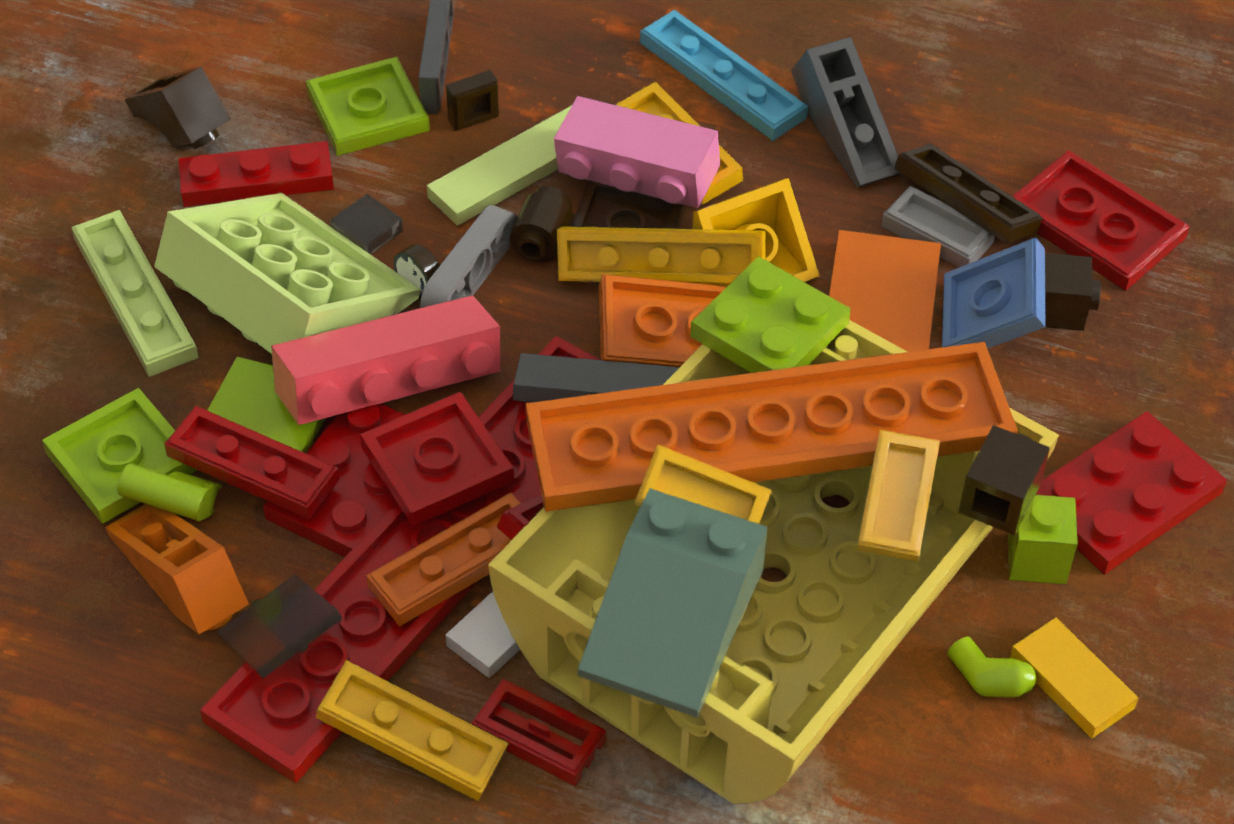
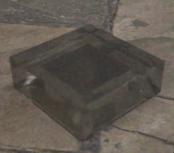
(367, 224)

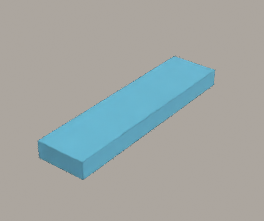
(724, 75)

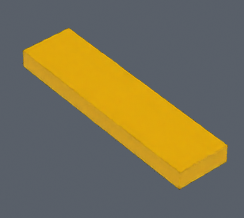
(657, 253)

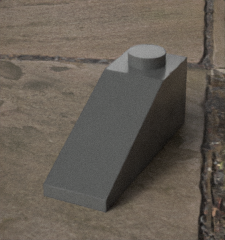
(846, 111)

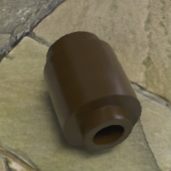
(537, 223)

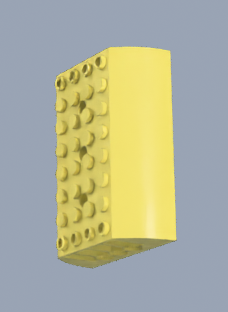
(801, 641)

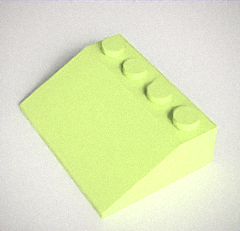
(277, 269)

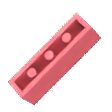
(385, 359)

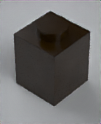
(1069, 291)
(1003, 479)

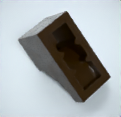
(181, 107)

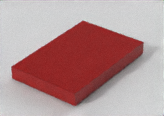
(1101, 219)

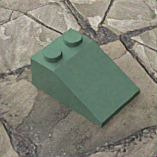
(674, 602)

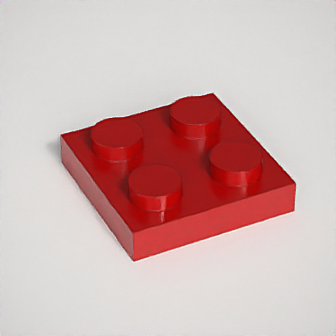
(437, 458)

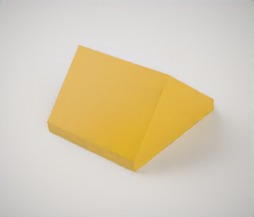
(775, 212)

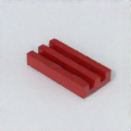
(534, 740)

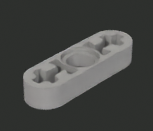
(471, 258)

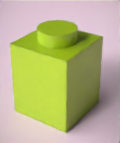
(1044, 541)

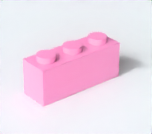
(637, 151)

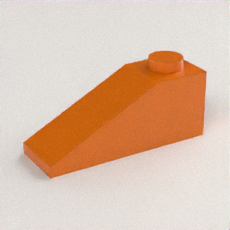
(181, 566)

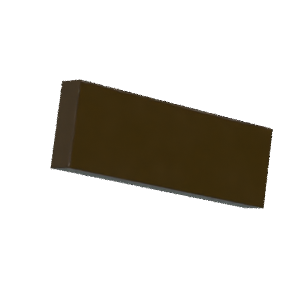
(968, 193)

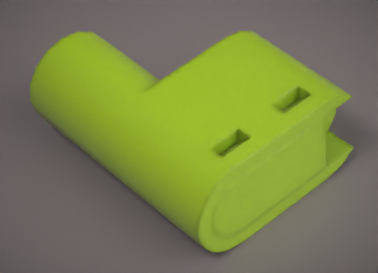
(171, 492)

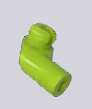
(991, 675)

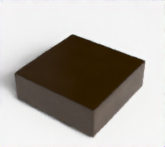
(472, 100)

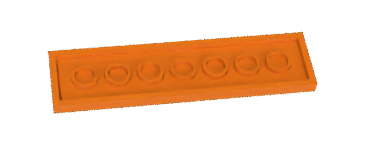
(765, 421)

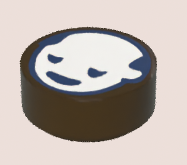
(416, 265)

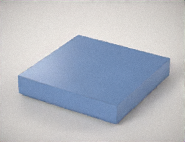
(995, 297)

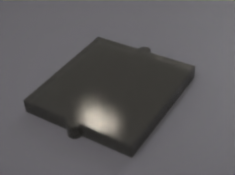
(279, 626)

